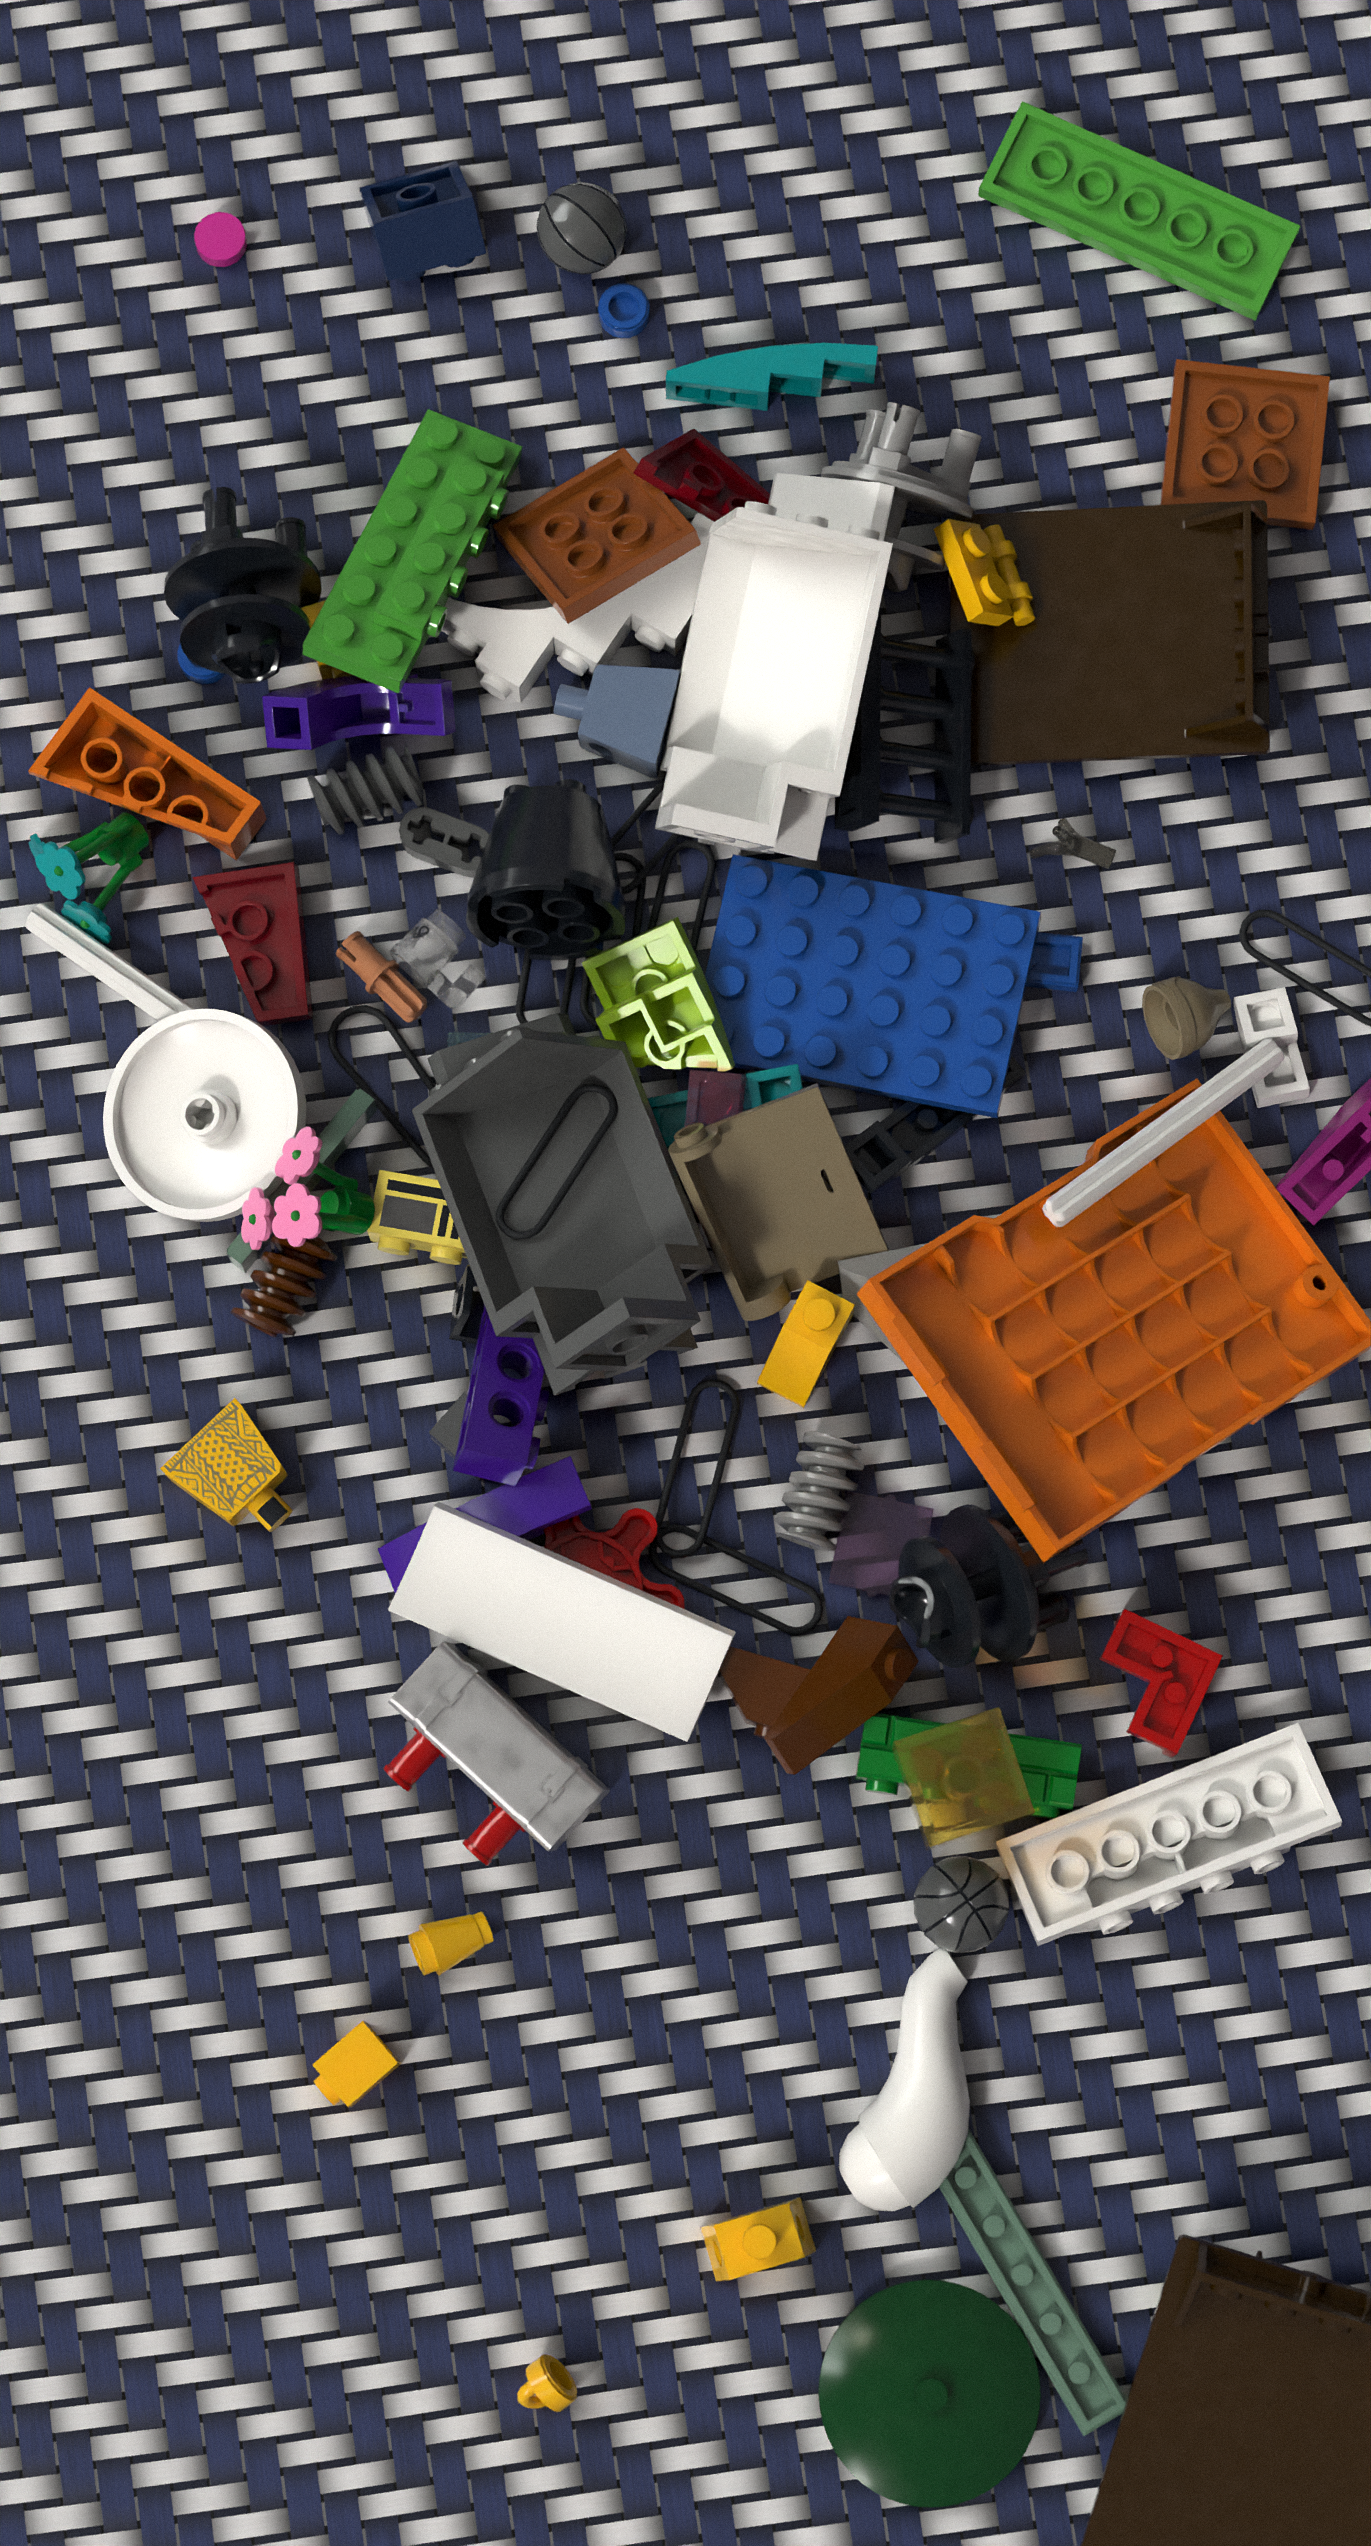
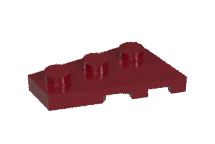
(700, 476)
(264, 934)

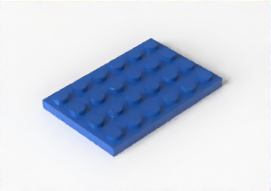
(870, 983)

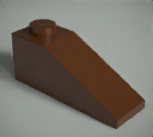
(842, 1691)

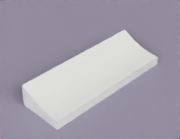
(562, 1621)

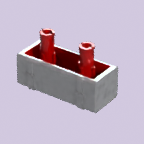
(498, 1747)

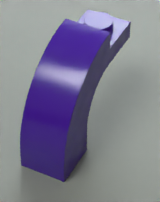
(349, 706)

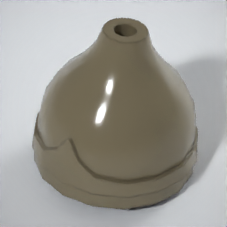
(1182, 1014)

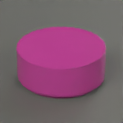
(220, 239)

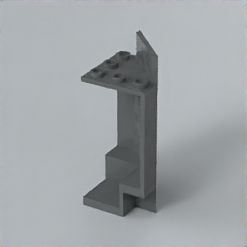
(618, 1252)

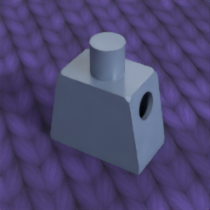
(623, 714)

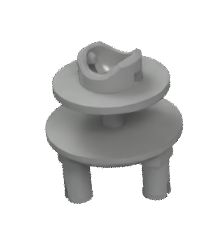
(884, 460)

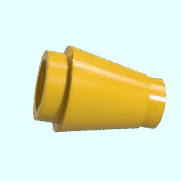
(449, 1941)

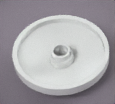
(202, 1113)

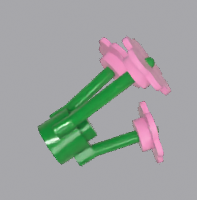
(302, 1214)

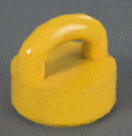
(550, 2383)

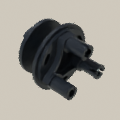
(243, 594)
(978, 1588)

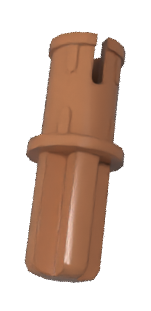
(382, 977)

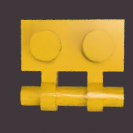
(985, 573)

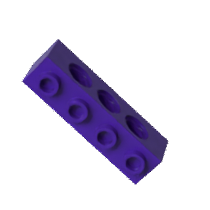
(484, 1445)

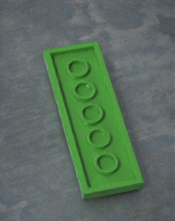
(1138, 210)

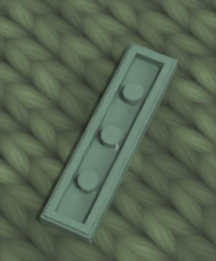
(335, 1140)

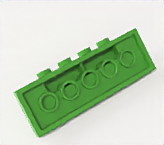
(414, 551)

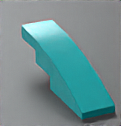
(750, 375)

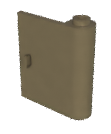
(767, 1202)

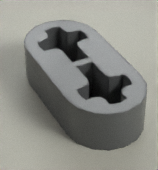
(442, 853)

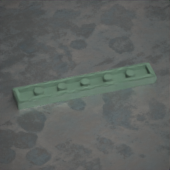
(1031, 2290)

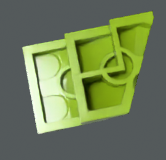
(659, 1001)

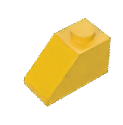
(806, 1343)

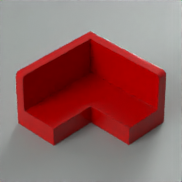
(1176, 1677)

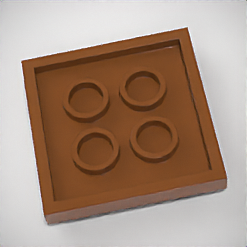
(1246, 439)
(596, 535)

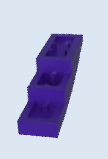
(522, 1510)

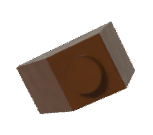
(760, 1686)

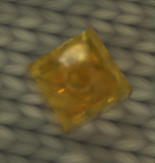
(962, 1778)

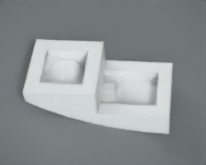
(1271, 1017)

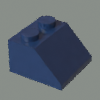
(423, 221)

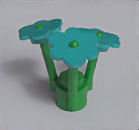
(114, 843)

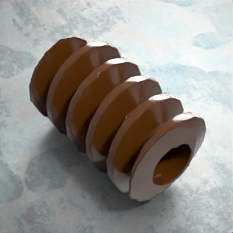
(283, 1285)

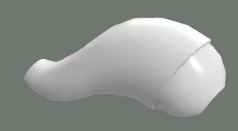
(922, 2113)

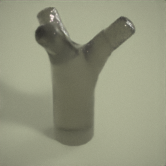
(1075, 845)

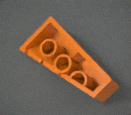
(136, 768)

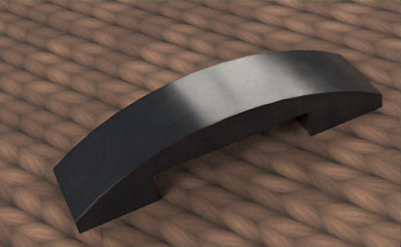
(908, 1137)

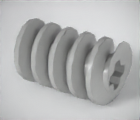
(818, 1491)

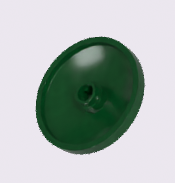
(929, 2393)

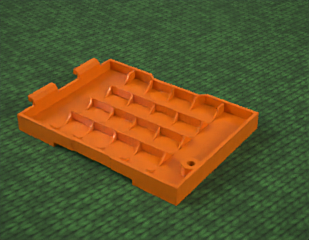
(1127, 1338)

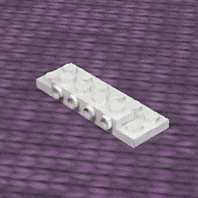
(1169, 1837)

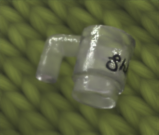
(428, 950)

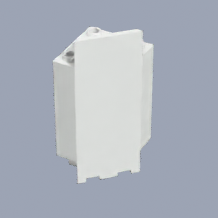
(776, 665)

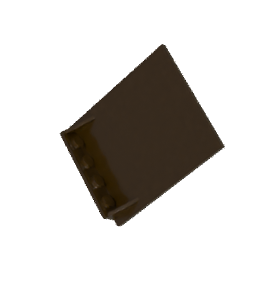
(1137, 640)
(1244, 2412)

